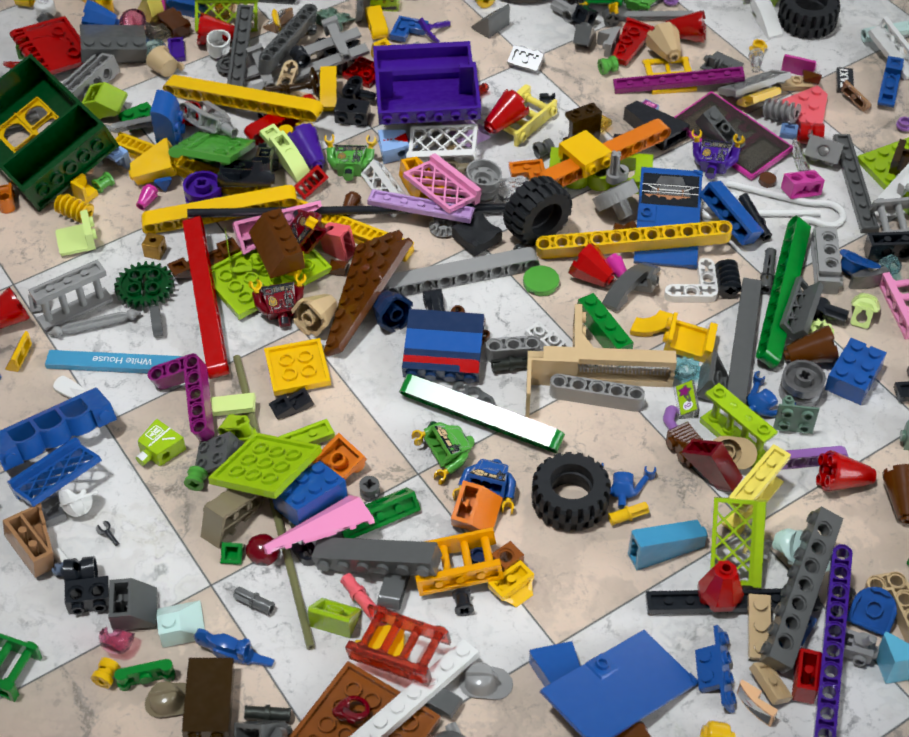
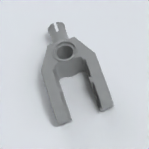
(211, 121)

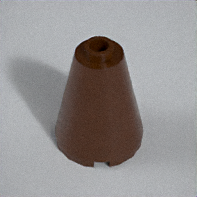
(814, 347)
(898, 490)

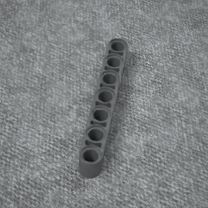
(287, 38)

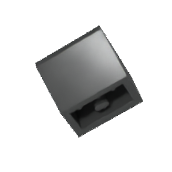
(132, 604)

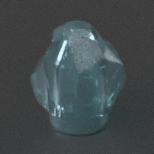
(891, 263)

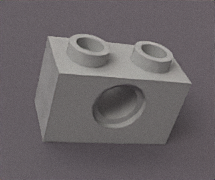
(834, 148)

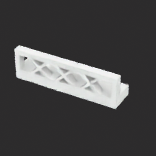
(887, 44)
(381, 173)

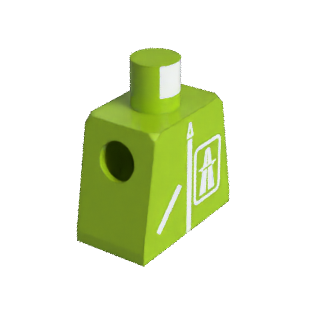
(159, 444)

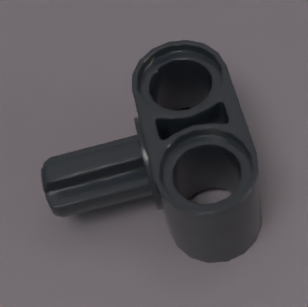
(354, 90)

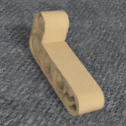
(900, 594)

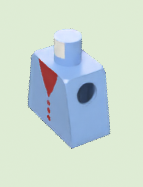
(393, 145)

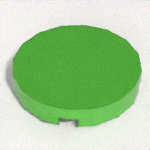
(541, 280)

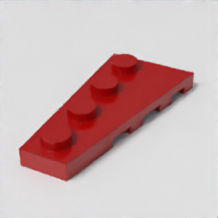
(631, 40)

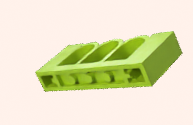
(599, 183)

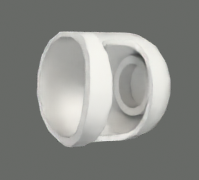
(216, 45)

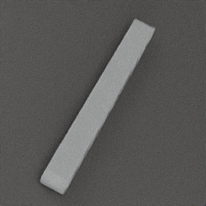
(463, 272)

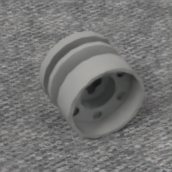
(486, 176)

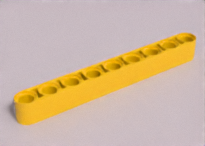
(171, 217)

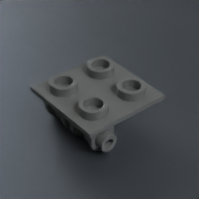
(719, 60)

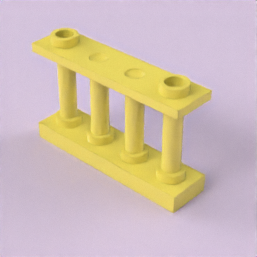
(537, 119)
(758, 484)

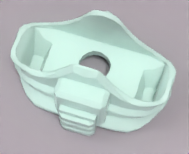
(787, 543)

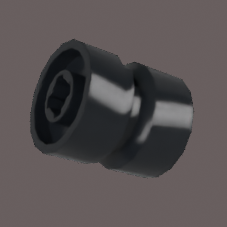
(80, 569)

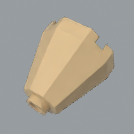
(665, 41)
(314, 313)

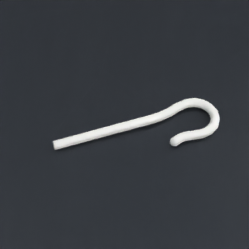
(802, 201)
(767, 212)

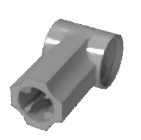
(564, 9)

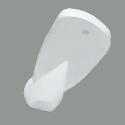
(67, 387)

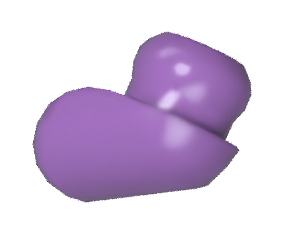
(669, 415)

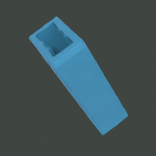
(664, 542)

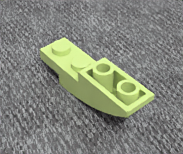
(286, 151)

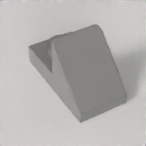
(608, 39)

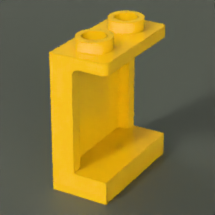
(586, 153)
(689, 339)

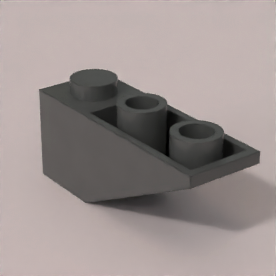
(716, 126)

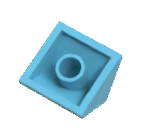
(893, 659)

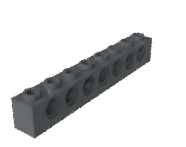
(772, 653)

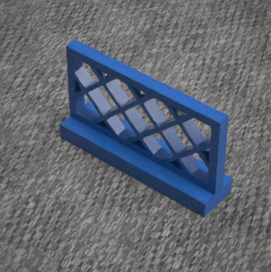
(43, 472)

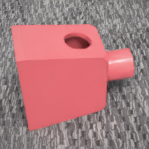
(338, 241)

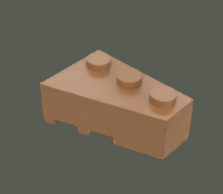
(30, 539)

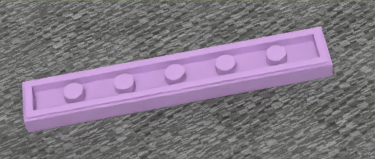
(418, 206)

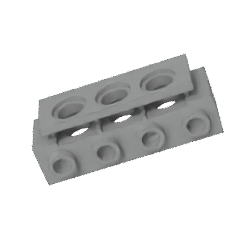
(93, 71)
(826, 259)

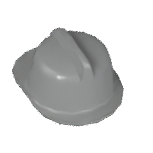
(485, 682)

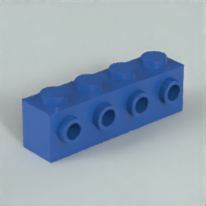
(728, 208)

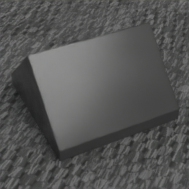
(493, 22)
(711, 374)

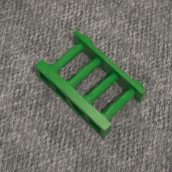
(28, 650)

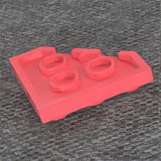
(812, 105)

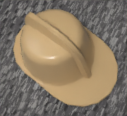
(740, 449)

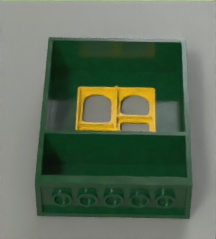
(62, 151)

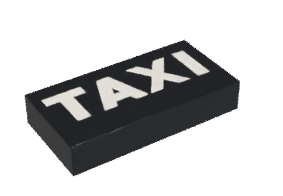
(841, 75)

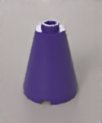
(308, 144)

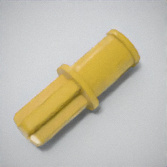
(628, 513)

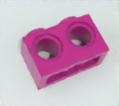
(802, 184)

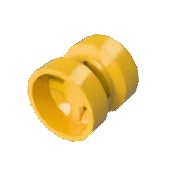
(104, 674)

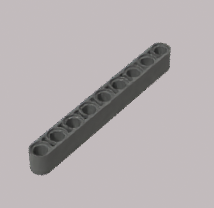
(744, 338)

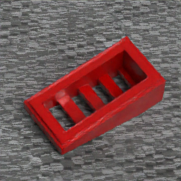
(319, 173)

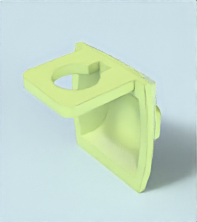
(864, 302)

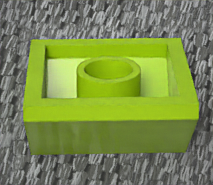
(333, 617)

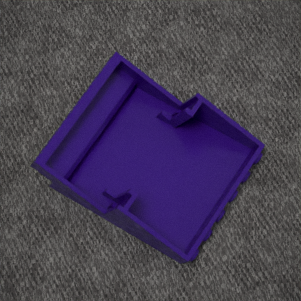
(426, 83)

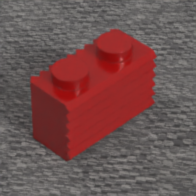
(806, 676)

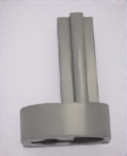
(617, 172)

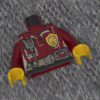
(307, 229)
(278, 299)

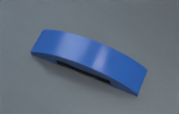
(890, 81)

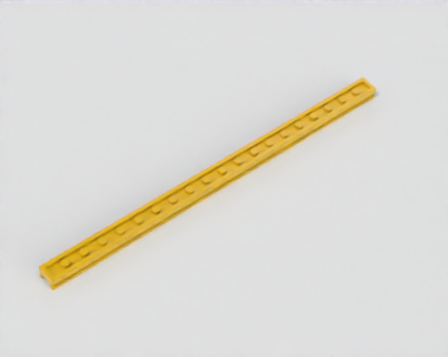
(185, 167)

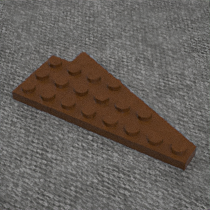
(367, 276)

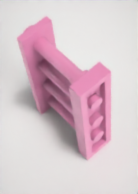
(896, 301)

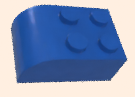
(167, 117)

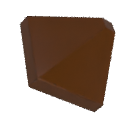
(811, 77)
(339, 267)

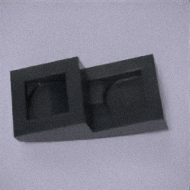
(291, 405)

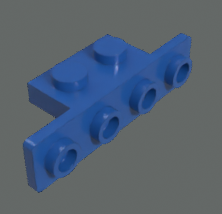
(714, 669)

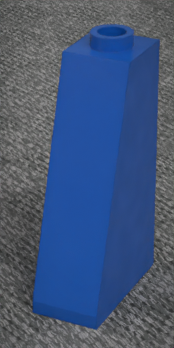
(553, 661)

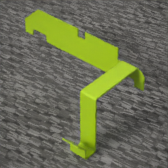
(242, 268)

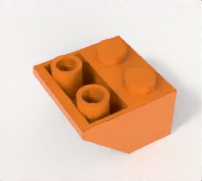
(475, 507)

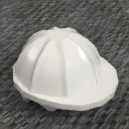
(75, 503)

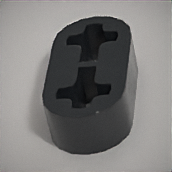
(299, 551)

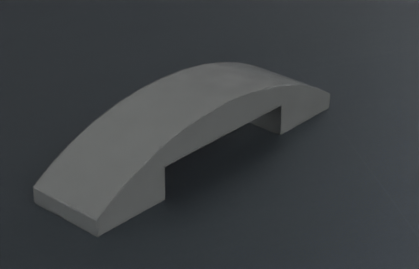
(625, 284)

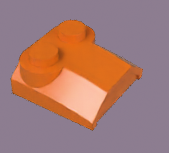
(341, 457)

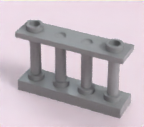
(896, 204)
(64, 284)

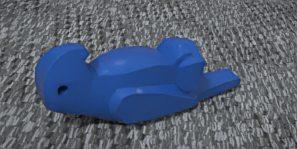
(229, 647)

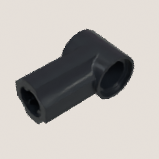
(433, 300)
(830, 312)

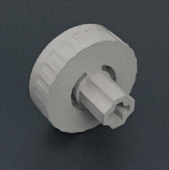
(617, 199)

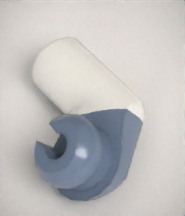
(59, 556)

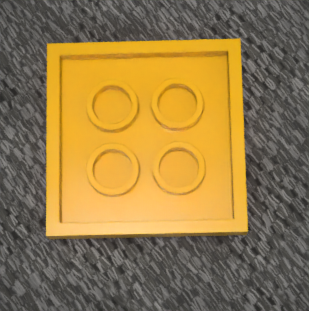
(297, 366)

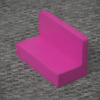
(797, 64)

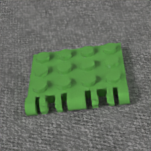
(212, 147)

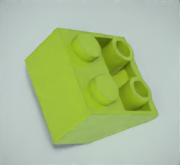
(104, 100)

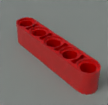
(252, 130)

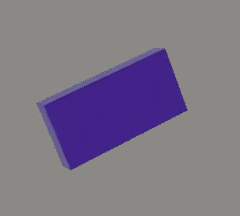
(176, 48)

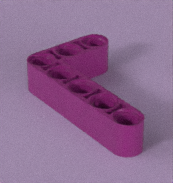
(194, 373)

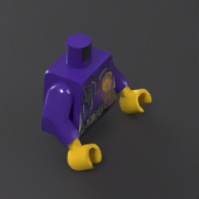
(716, 156)

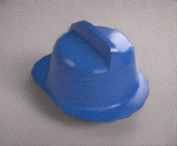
(853, 262)

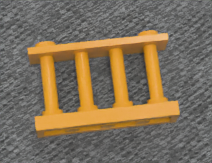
(470, 573)

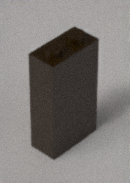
(208, 697)

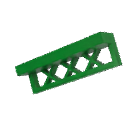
(386, 511)

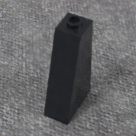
(640, 114)

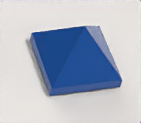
(163, 183)

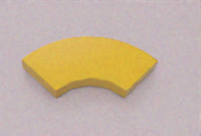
(648, 326)

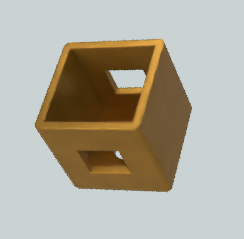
(152, 246)

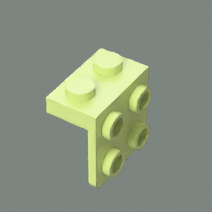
(77, 237)

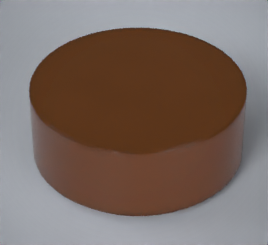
(767, 179)

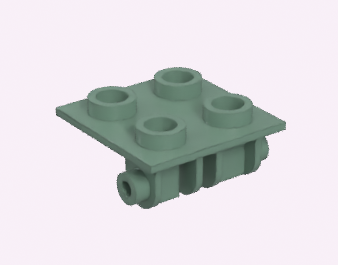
(326, 13)
(795, 417)

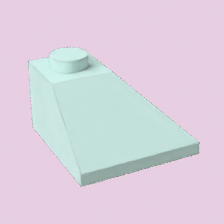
(179, 623)

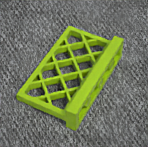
(222, 2)
(757, 537)

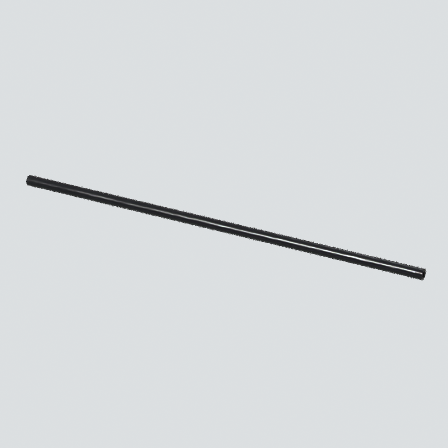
(324, 210)

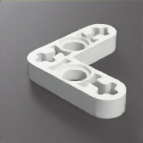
(703, 286)

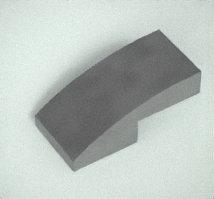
(865, 279)
(52, 511)

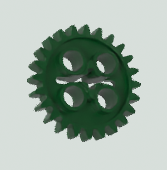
(130, 285)

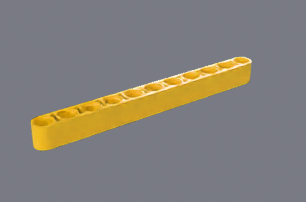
(244, 98)
(642, 239)

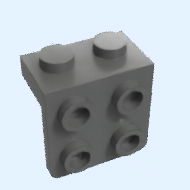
(216, 451)

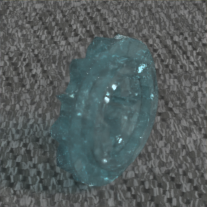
(693, 372)

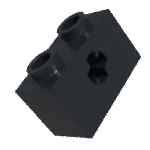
(352, 112)

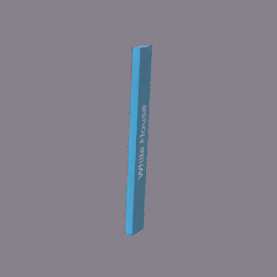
(104, 361)

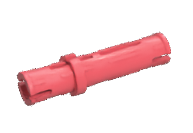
(357, 593)

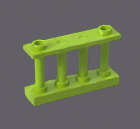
(738, 412)

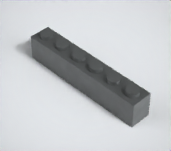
(377, 556)

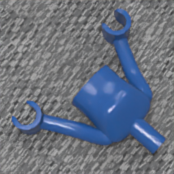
(762, 401)
(623, 485)

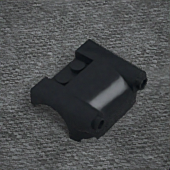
(250, 173)

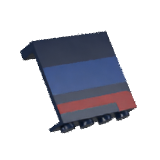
(443, 345)

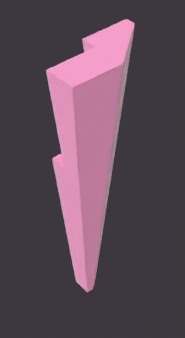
(242, 227)
(334, 519)

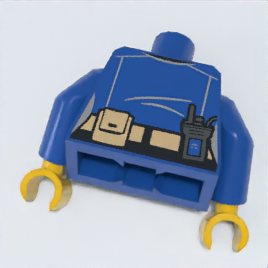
(493, 476)

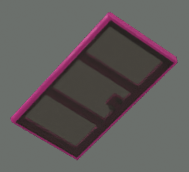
(762, 146)

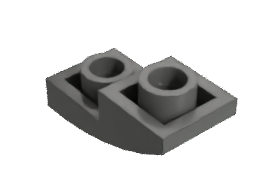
(445, 703)

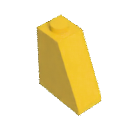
(153, 164)

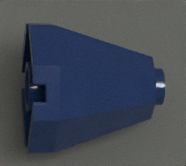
(392, 310)

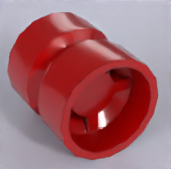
(816, 129)

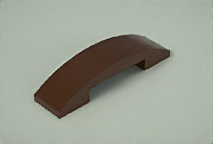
(181, 267)

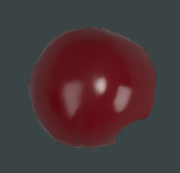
(255, 550)

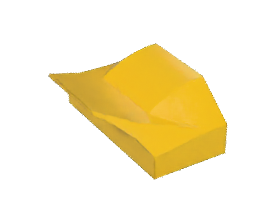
(515, 586)

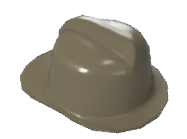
(166, 699)

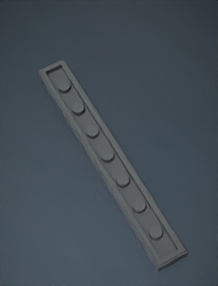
(240, 42)
(856, 185)

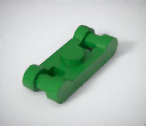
(144, 673)

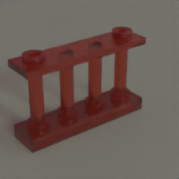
(398, 664)

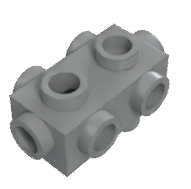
(859, 647)

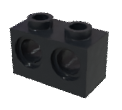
(88, 591)

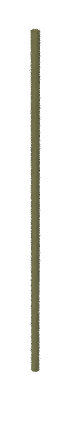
(306, 630)

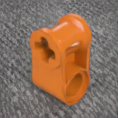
(7, 200)

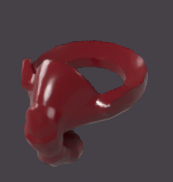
(343, 713)

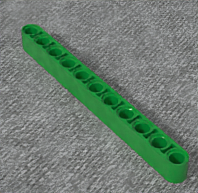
(789, 267)

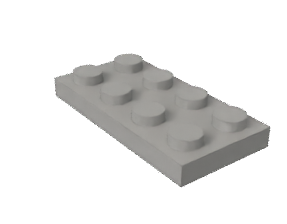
(752, 84)

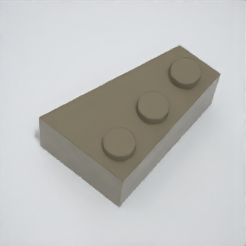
(226, 512)

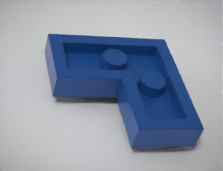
(404, 26)

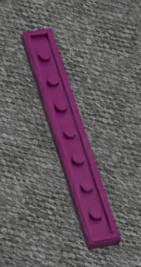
(678, 80)

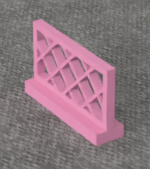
(450, 177)

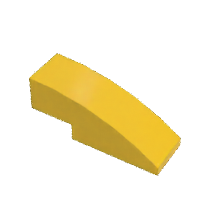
(328, 87)

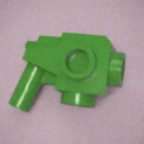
(639, 4)

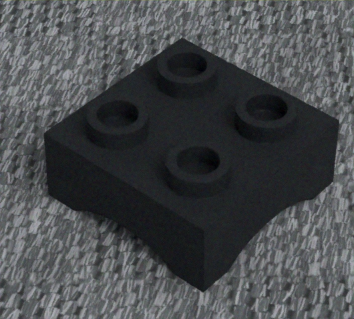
(477, 235)

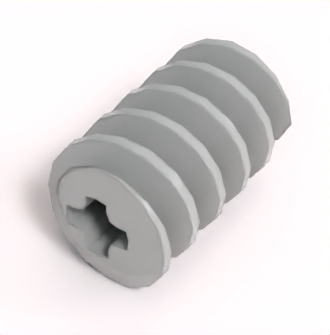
(781, 111)

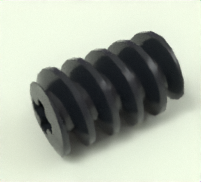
(728, 278)

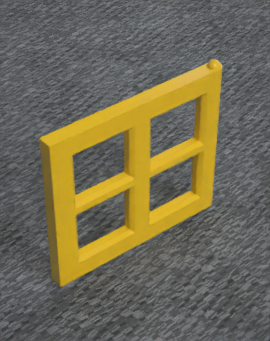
(685, 62)

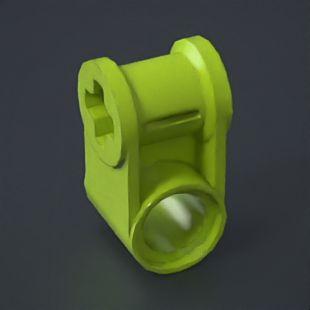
(237, 425)

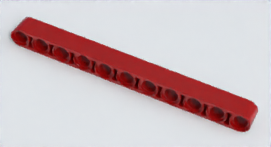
(205, 298)

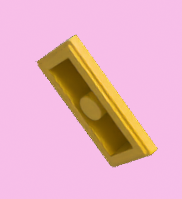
(19, 353)

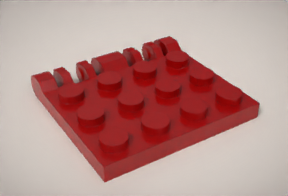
(52, 43)

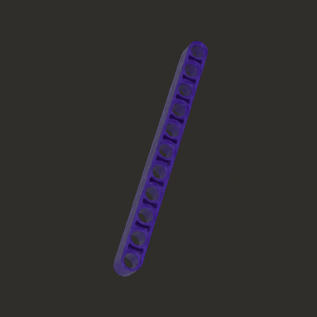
(833, 644)

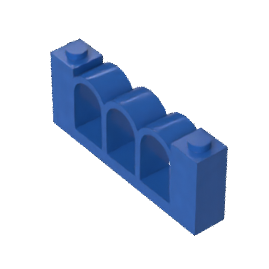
(54, 427)

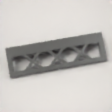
(804, 311)

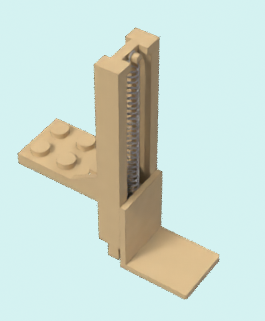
(574, 361)

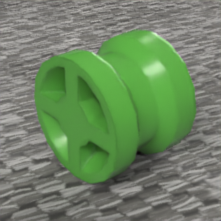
(195, 478)

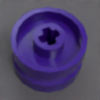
(201, 186)

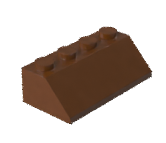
(276, 244)

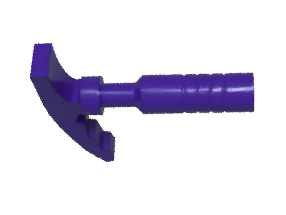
(427, 27)

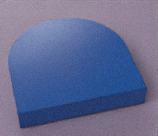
(873, 610)

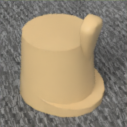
(163, 62)

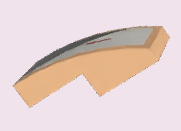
(751, 699)

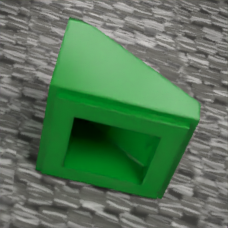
(232, 553)

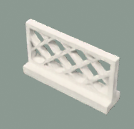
(458, 153)

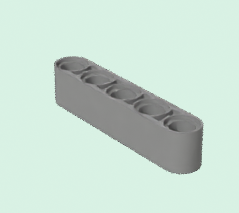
(597, 392)

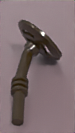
(312, 83)

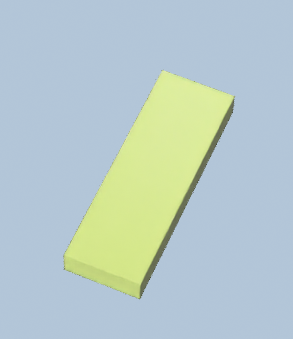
(233, 404)

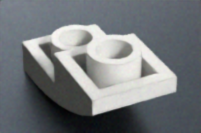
(547, 337)

